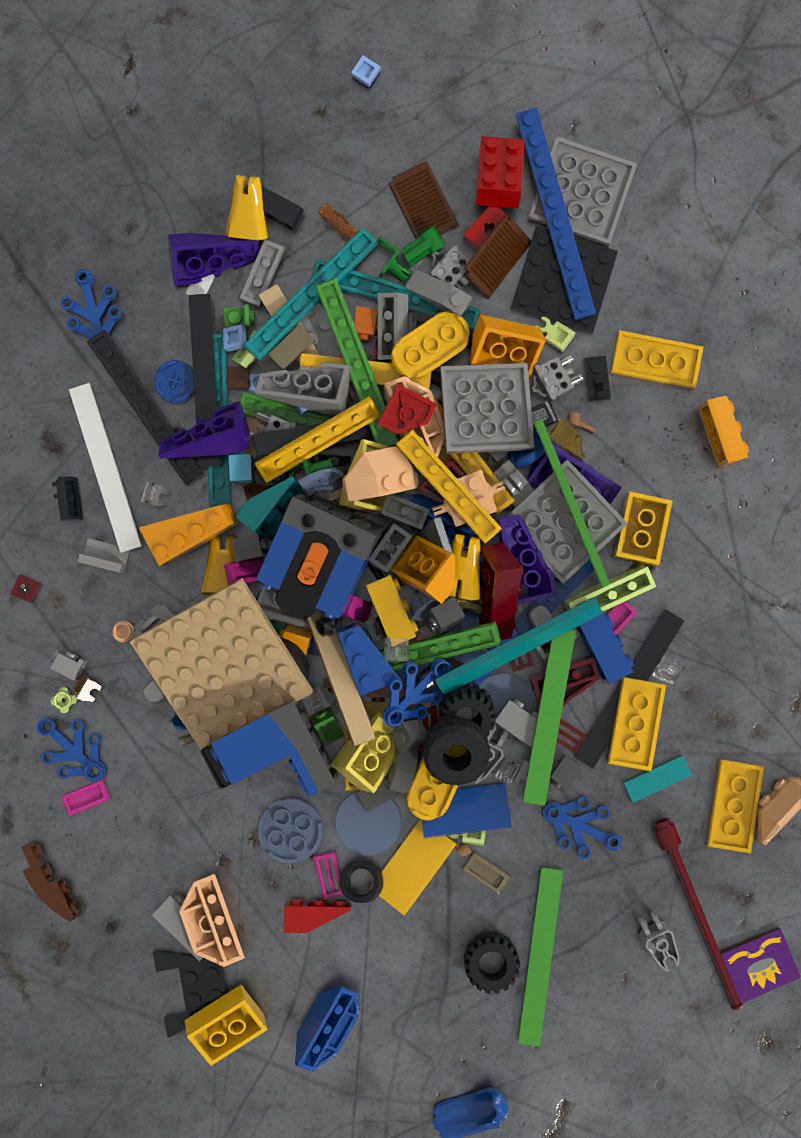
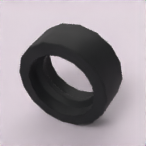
(345, 883)

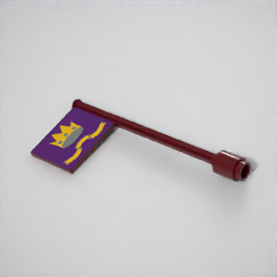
(747, 968)

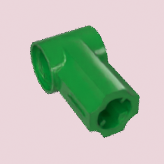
(426, 243)

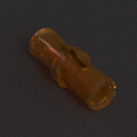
(338, 221)

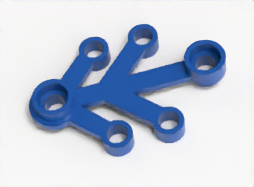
(92, 313)
(413, 693)
(74, 752)
(579, 824)

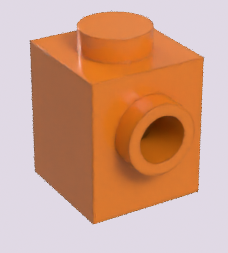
(366, 322)

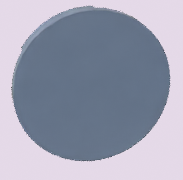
(505, 687)
(290, 830)
(367, 831)

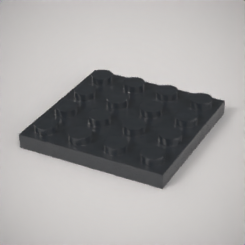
(541, 284)

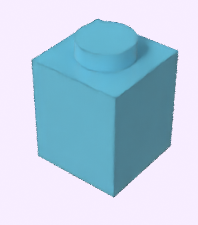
(241, 467)

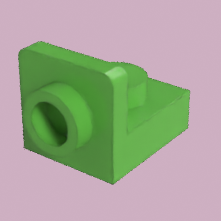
(239, 316)
(327, 726)

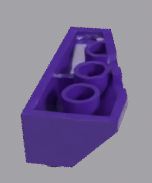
(202, 255)
(218, 435)
(542, 469)
(537, 577)

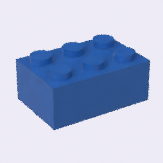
(605, 648)

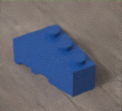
(364, 659)

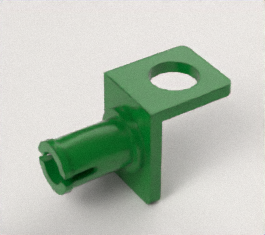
(393, 265)
(310, 467)

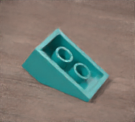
(266, 510)

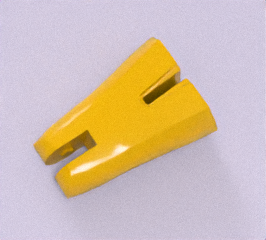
(246, 210)
(466, 568)
(215, 575)

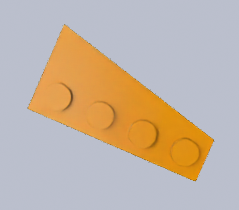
(183, 534)

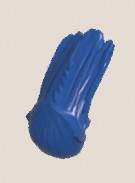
(470, 1113)

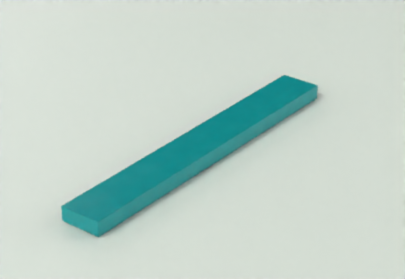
(369, 287)
(308, 297)
(218, 477)
(519, 646)

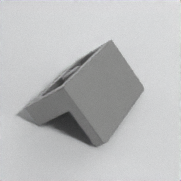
(104, 556)

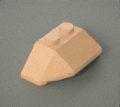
(433, 432)
(380, 474)
(778, 808)
(209, 923)

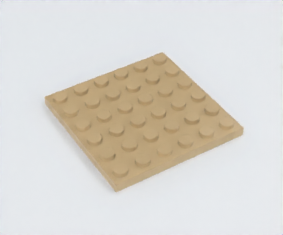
(221, 664)

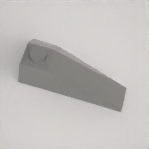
(315, 388)

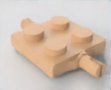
(479, 489)

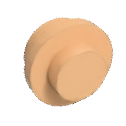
(122, 631)

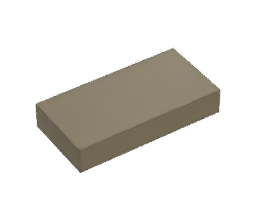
(291, 347)
(485, 872)

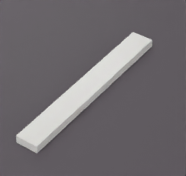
(105, 468)

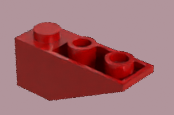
(307, 916)

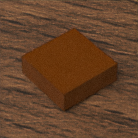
(238, 377)

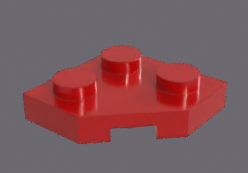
(406, 411)

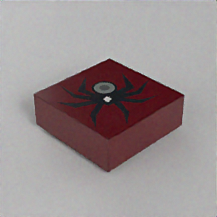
(25, 588)

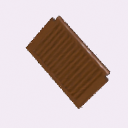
(422, 200)
(497, 256)

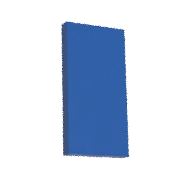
(472, 811)

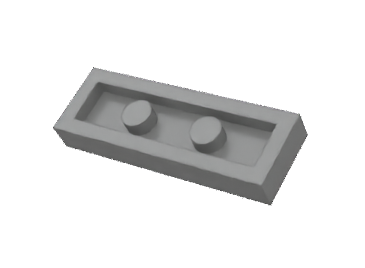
(262, 272)

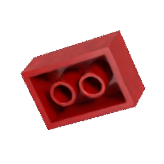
(500, 172)

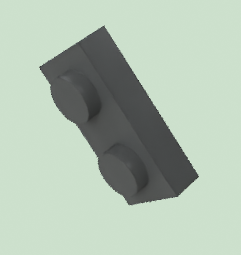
(405, 512)

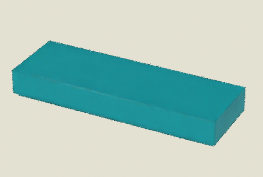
(657, 779)

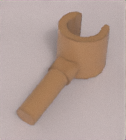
(574, 420)
(463, 849)

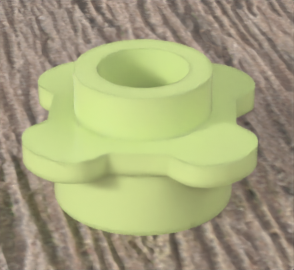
(63, 706)

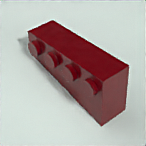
(499, 588)

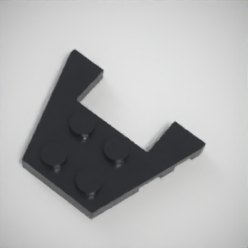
(201, 985)

